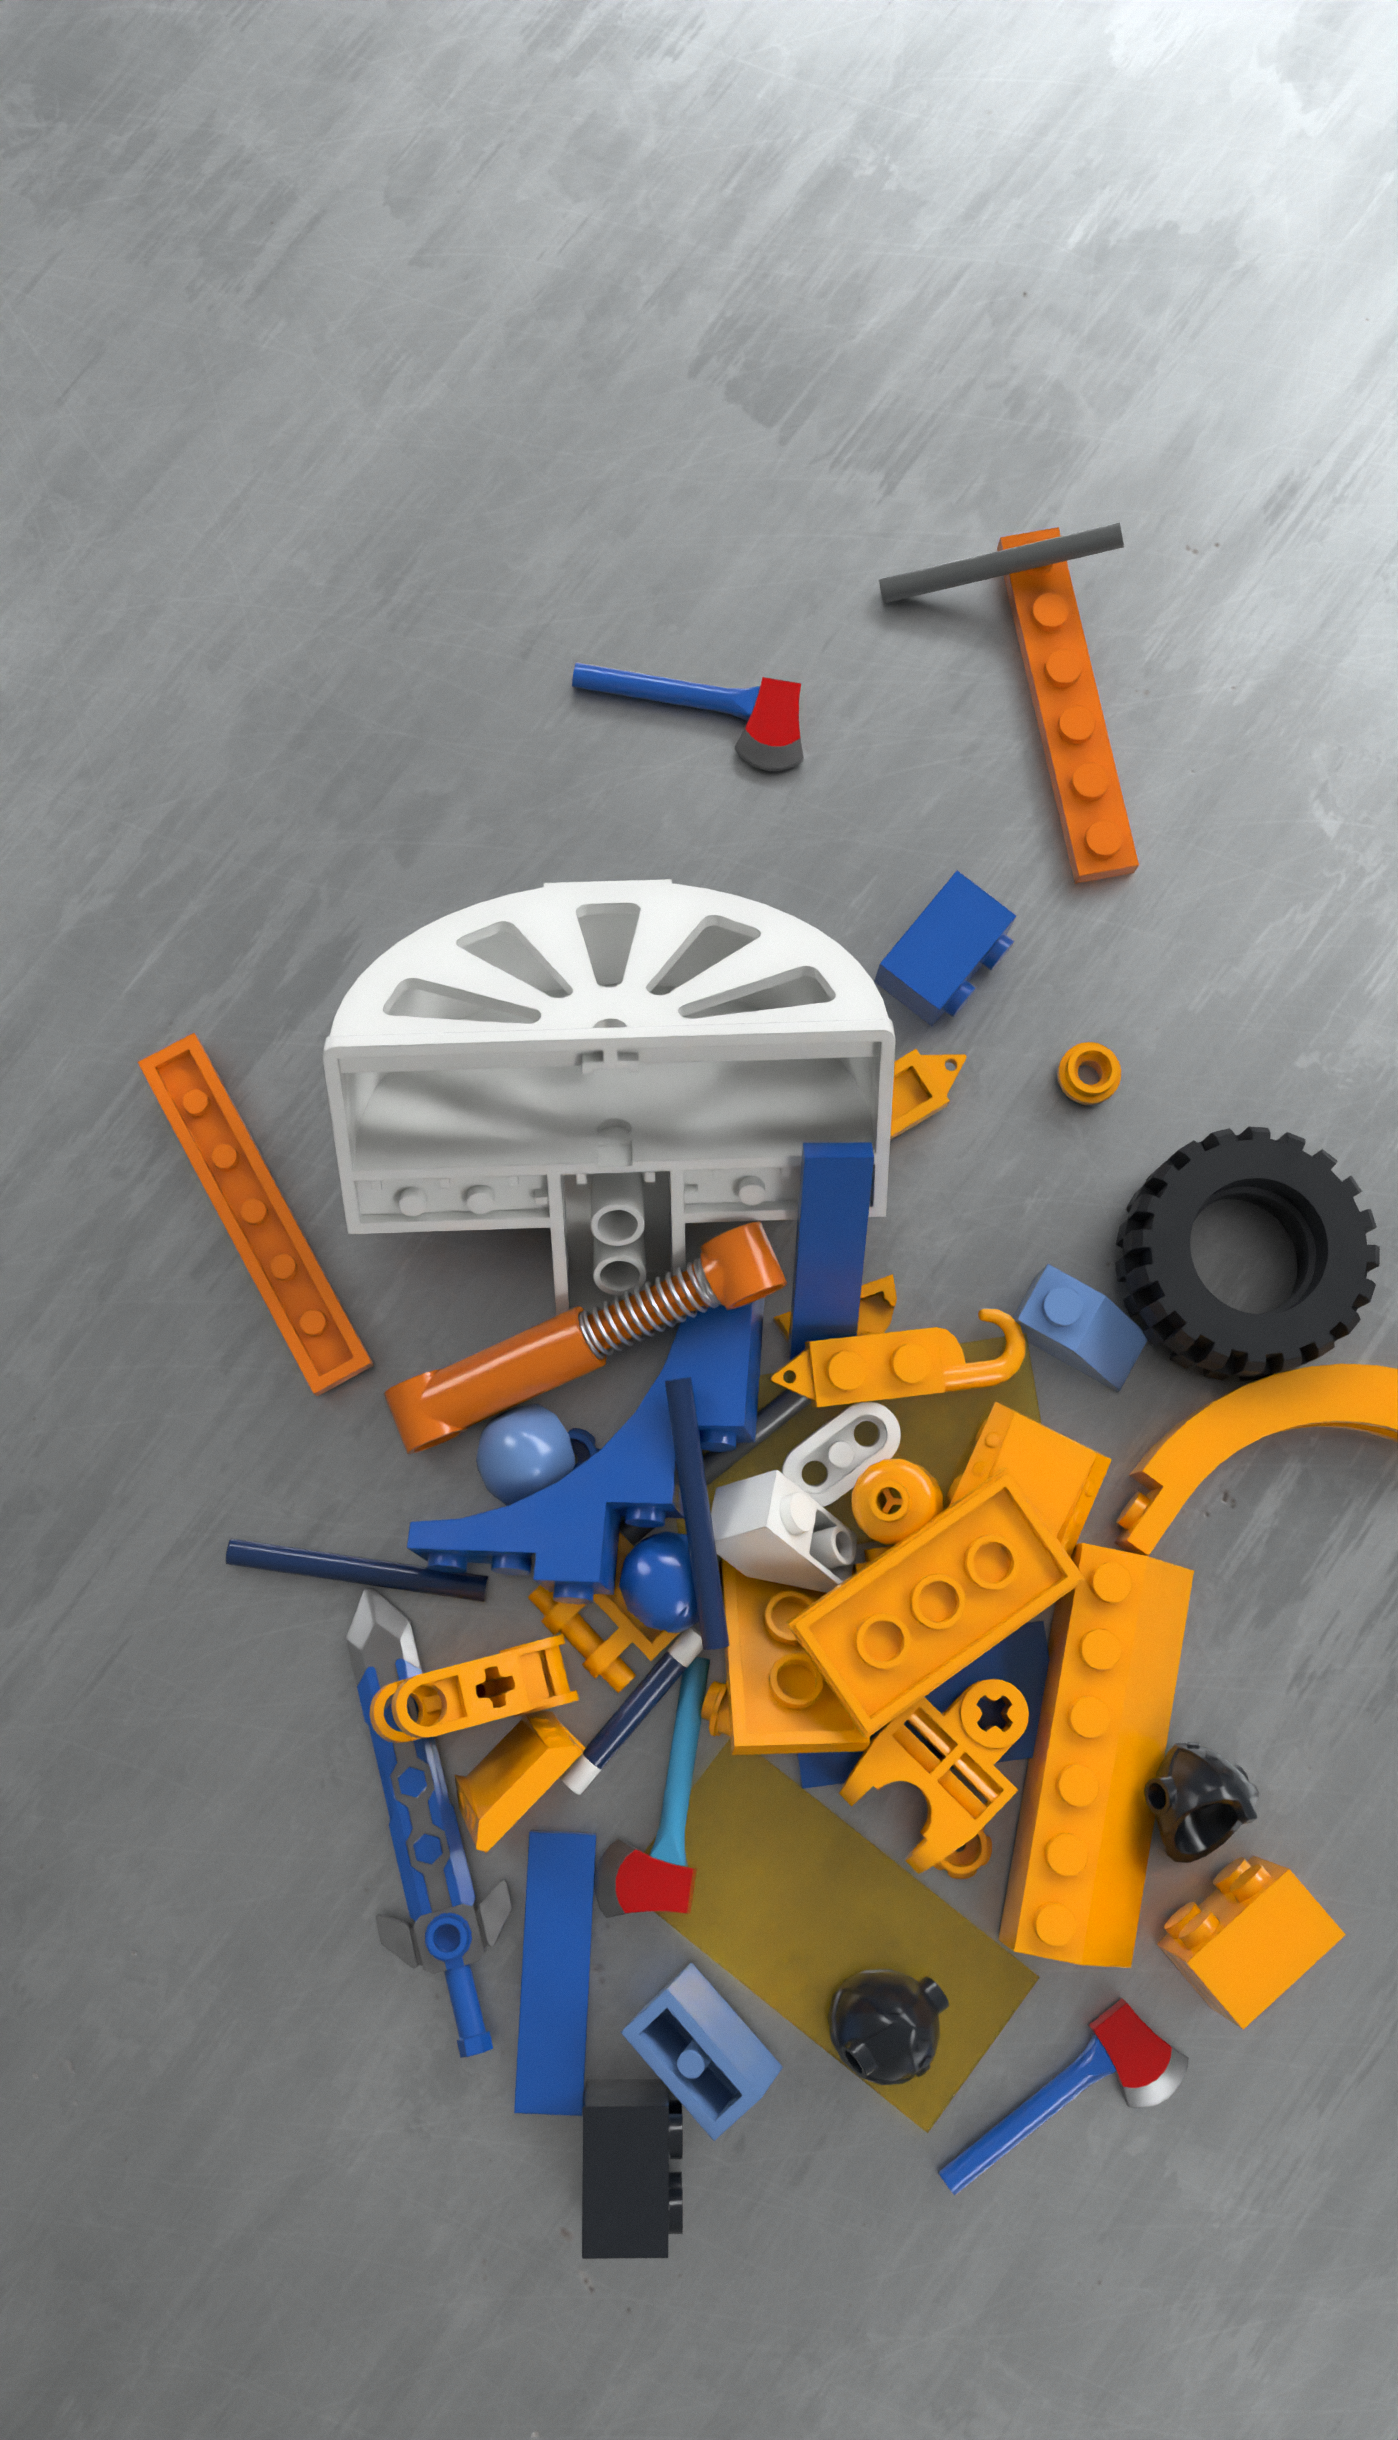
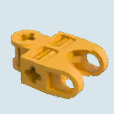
(506, 1684)
(952, 1809)

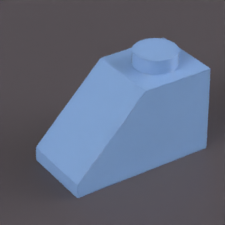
(1080, 1327)

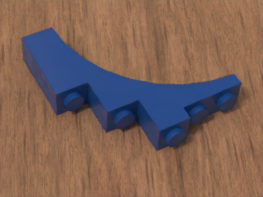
(575, 1523)

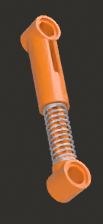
(444, 1402)

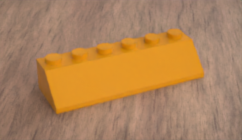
(1096, 1746)

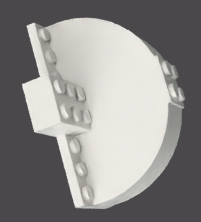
(604, 1074)

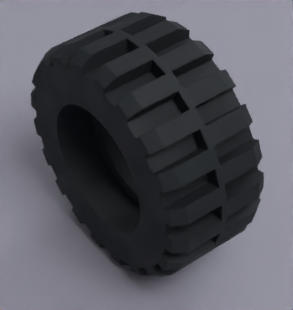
(1311, 1207)

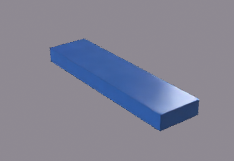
(830, 1241)
(555, 1973)

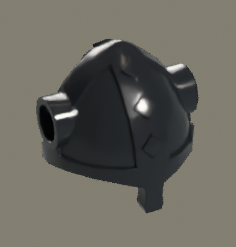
(1199, 1801)
(886, 2024)

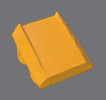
(1049, 1466)
(515, 1776)

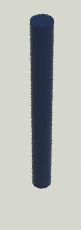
(697, 1513)
(356, 1570)

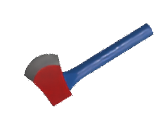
(772, 709)
(1122, 2045)

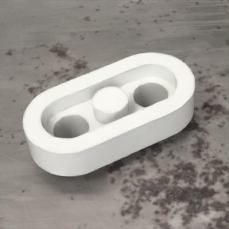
(839, 1451)

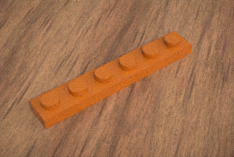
(1070, 717)
(256, 1214)

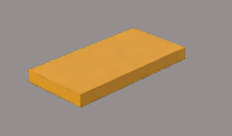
(935, 1602)

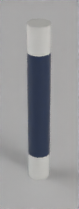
(633, 1710)

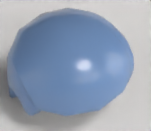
(523, 1453)

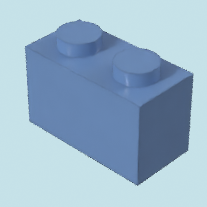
(702, 2051)

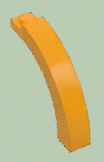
(1306, 1397)

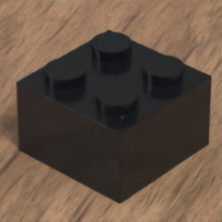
(626, 2177)

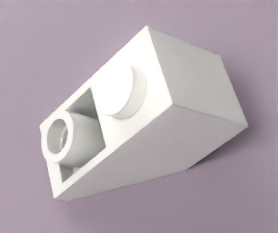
(781, 1534)

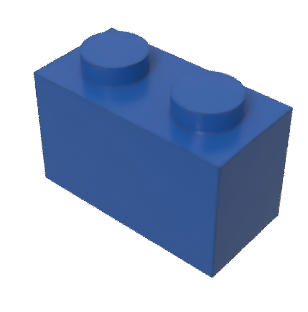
(945, 949)

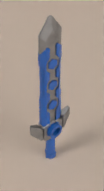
(424, 1831)

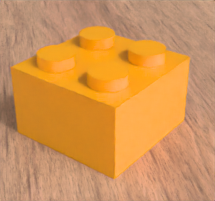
(1249, 1938)

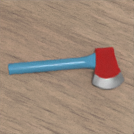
(661, 1881)

